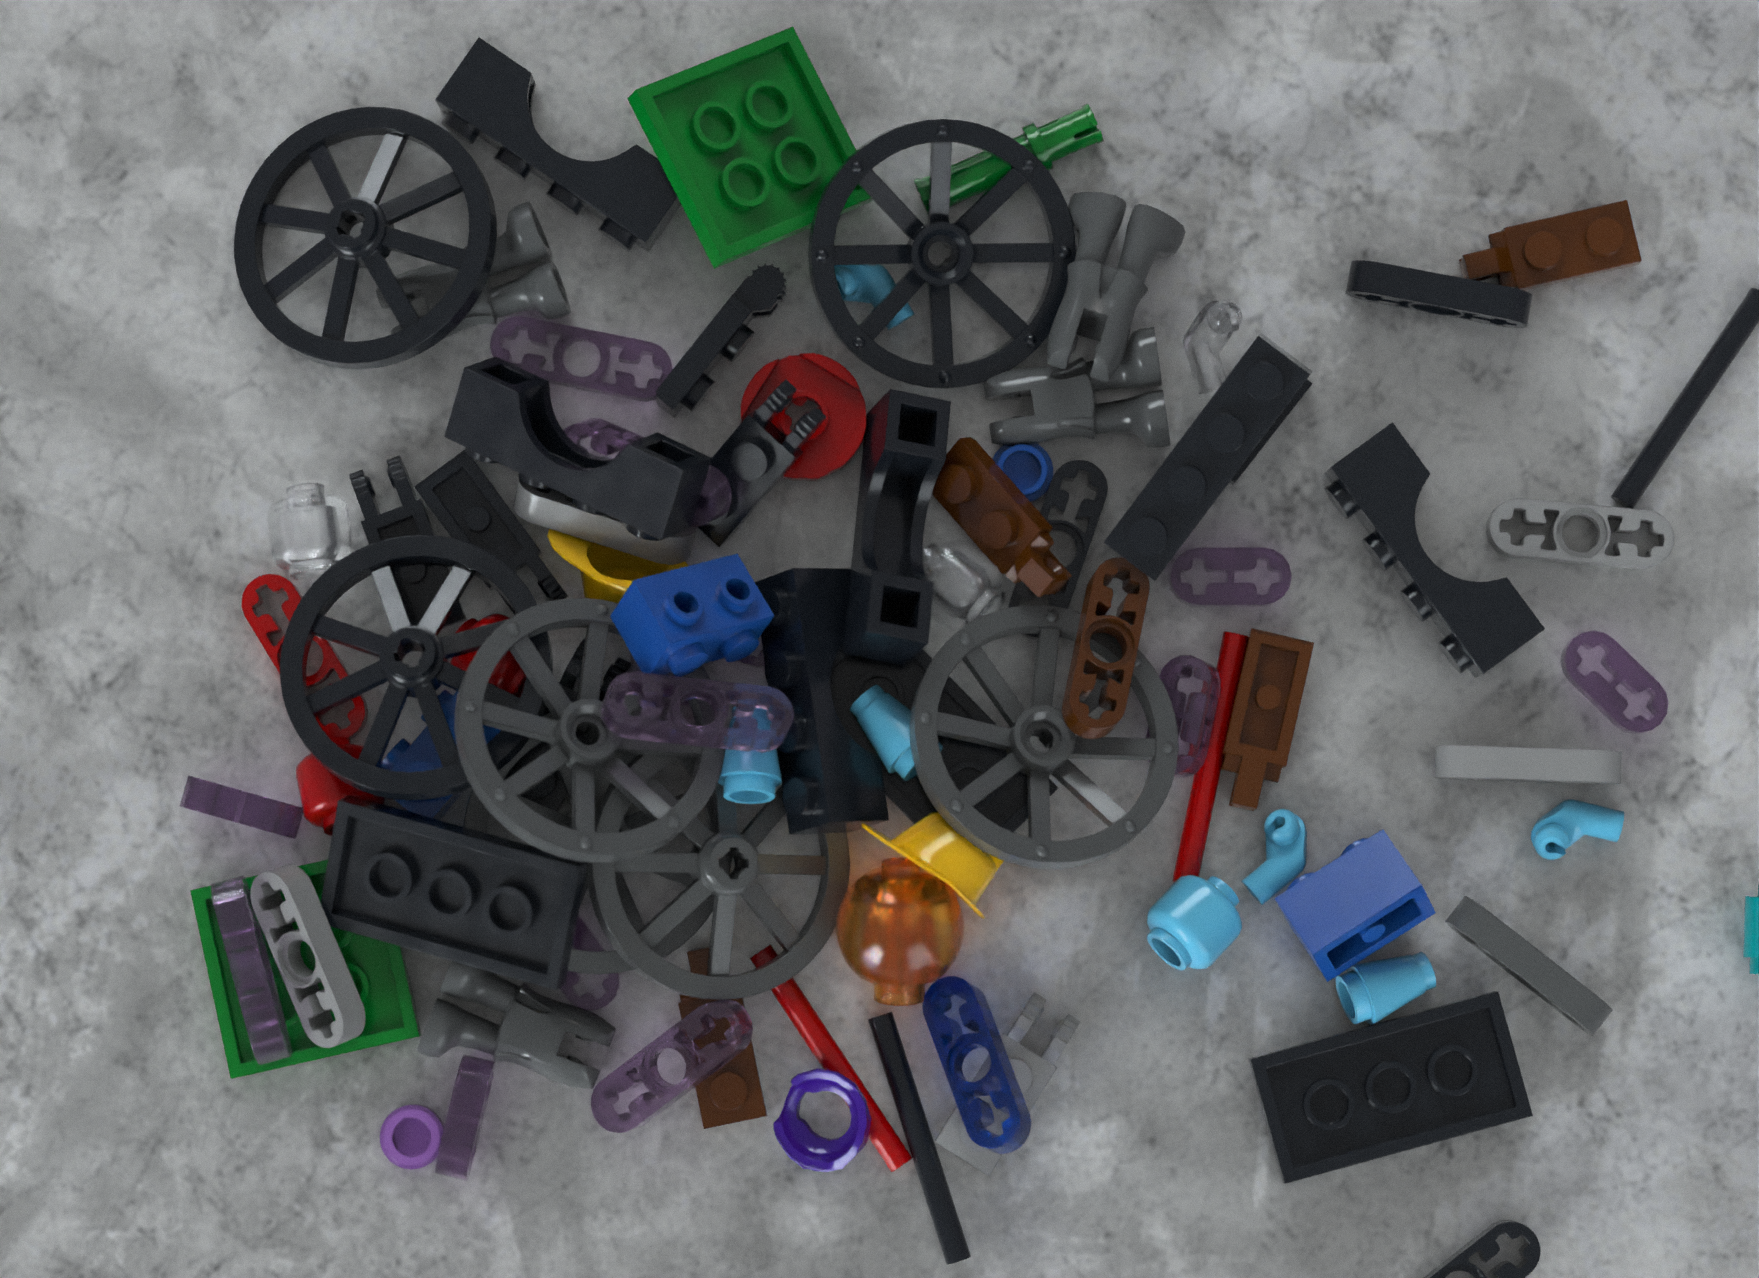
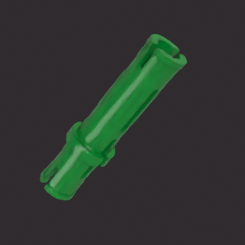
(1045, 142)

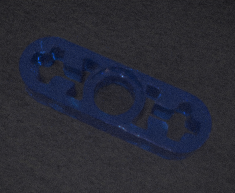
(976, 1112)

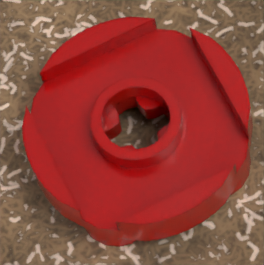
(836, 396)

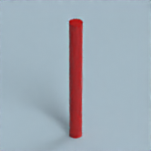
(1207, 778)
(832, 1058)

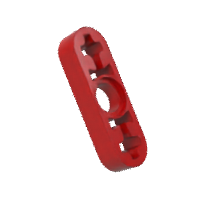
(267, 625)

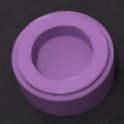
(411, 1136)

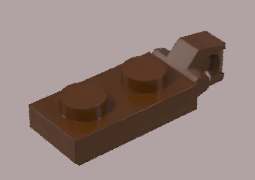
(1557, 248)
(999, 518)
(1264, 713)
(734, 1089)

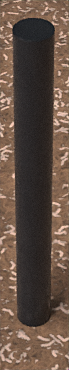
(1689, 402)
(919, 1138)

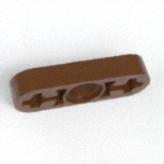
(1125, 628)

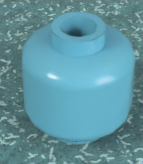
(1194, 922)

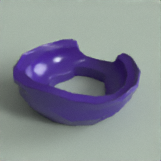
(805, 1145)

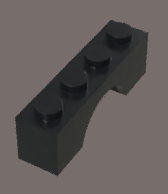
(494, 100)
(510, 420)
(1207, 456)
(1382, 489)
(888, 584)
(824, 773)

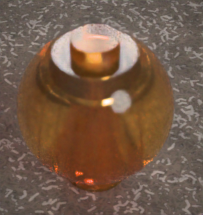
(899, 930)

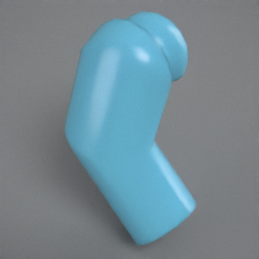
(869, 285)
(1570, 822)
(1284, 855)

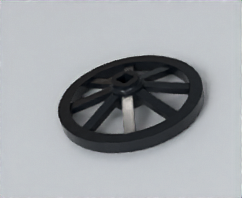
(373, 244)
(955, 269)
(404, 682)

